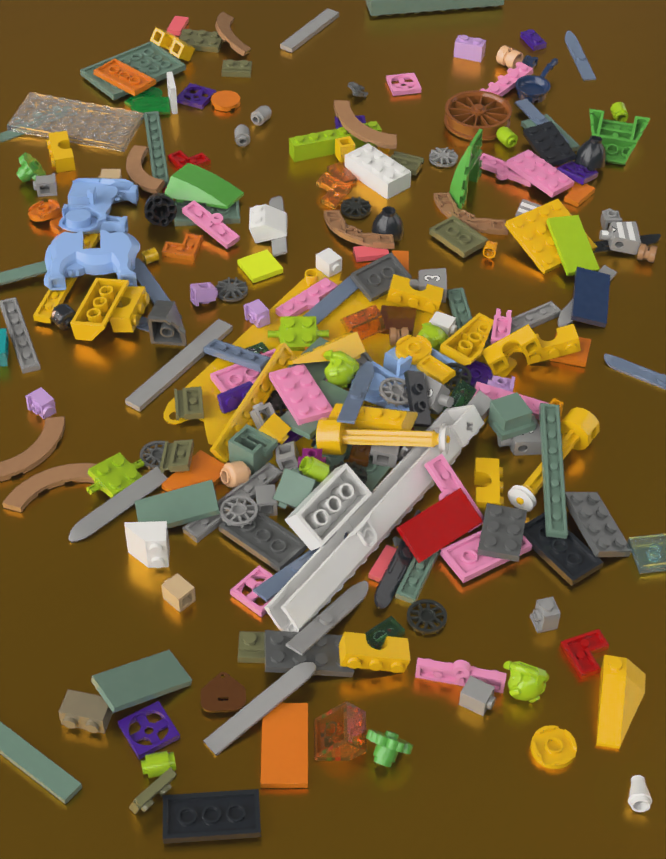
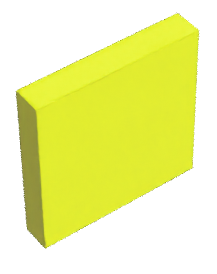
(260, 266)

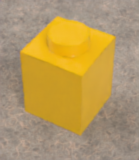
(343, 146)
(276, 428)

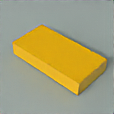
(436, 369)

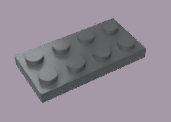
(597, 525)
(266, 540)
(324, 654)

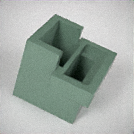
(510, 417)
(251, 447)
(292, 488)

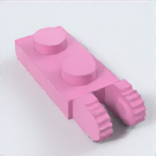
(501, 326)

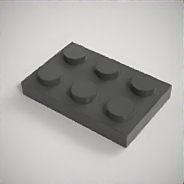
(376, 277)
(502, 532)

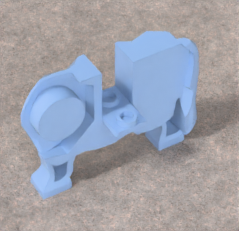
(91, 203)
(70, 259)
(395, 368)

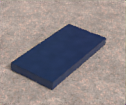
(590, 297)

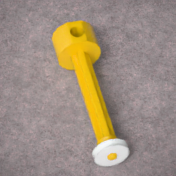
(577, 432)
(334, 437)

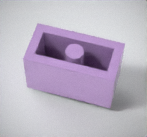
(469, 48)

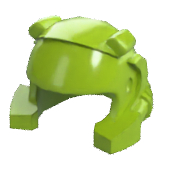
(434, 334)
(340, 369)
(526, 681)

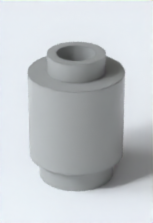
(261, 115)
(242, 135)

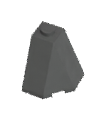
(166, 324)

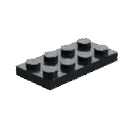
(549, 144)
(566, 556)
(211, 816)

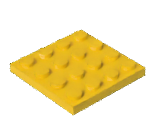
(534, 235)

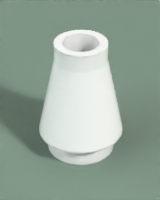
(639, 795)

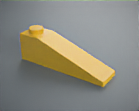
(468, 341)
(348, 343)
(619, 698)

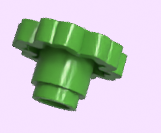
(30, 168)
(387, 746)

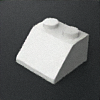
(267, 223)
(148, 542)

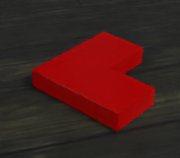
(180, 159)
(581, 650)

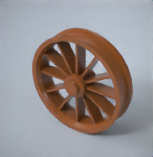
(477, 108)

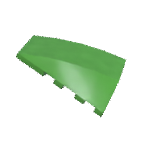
(617, 136)
(467, 171)
(203, 186)

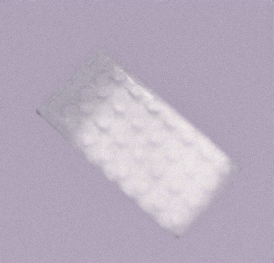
(83, 121)

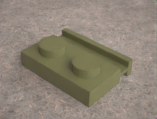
(236, 68)
(409, 161)
(189, 403)
(177, 456)
(251, 647)
(159, 786)

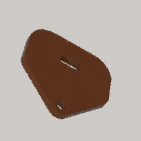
(223, 689)

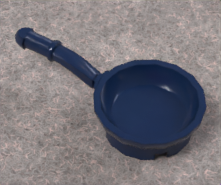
(534, 86)

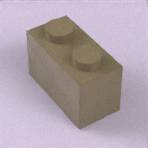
(85, 712)

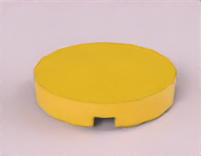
(416, 347)
(553, 747)

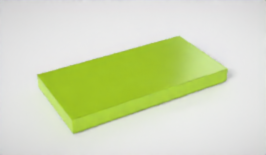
(572, 244)

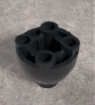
(591, 154)
(160, 208)
(388, 223)

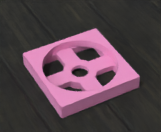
(398, 89)
(249, 580)

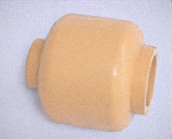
(235, 473)

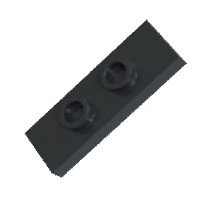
(418, 397)

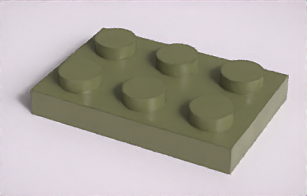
(202, 40)
(458, 236)

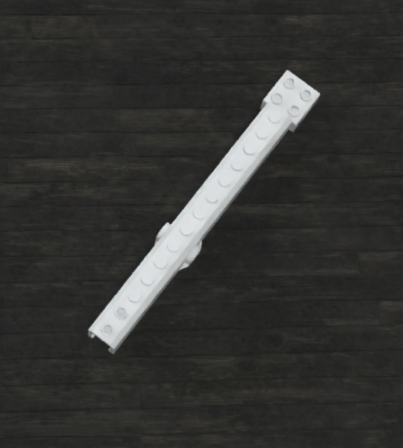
(368, 526)

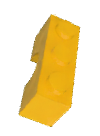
(175, 45)
(60, 151)
(402, 293)
(134, 304)
(521, 341)
(564, 344)
(488, 474)
(357, 653)

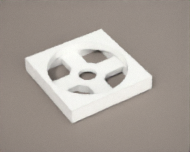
(172, 92)

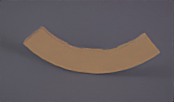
(223, 29)
(360, 130)
(138, 175)
(449, 208)
(350, 233)
(38, 452)
(47, 479)

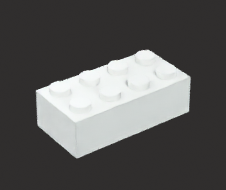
(378, 171)
(328, 507)

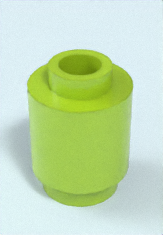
(619, 112)
(506, 137)
(314, 468)
(158, 763)

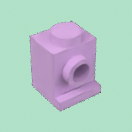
(203, 293)
(257, 313)
(502, 382)
(41, 403)

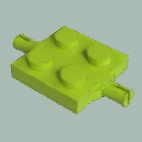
(298, 332)
(114, 475)

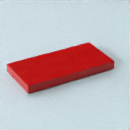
(439, 525)

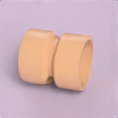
(509, 57)

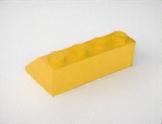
(97, 307)
(379, 418)

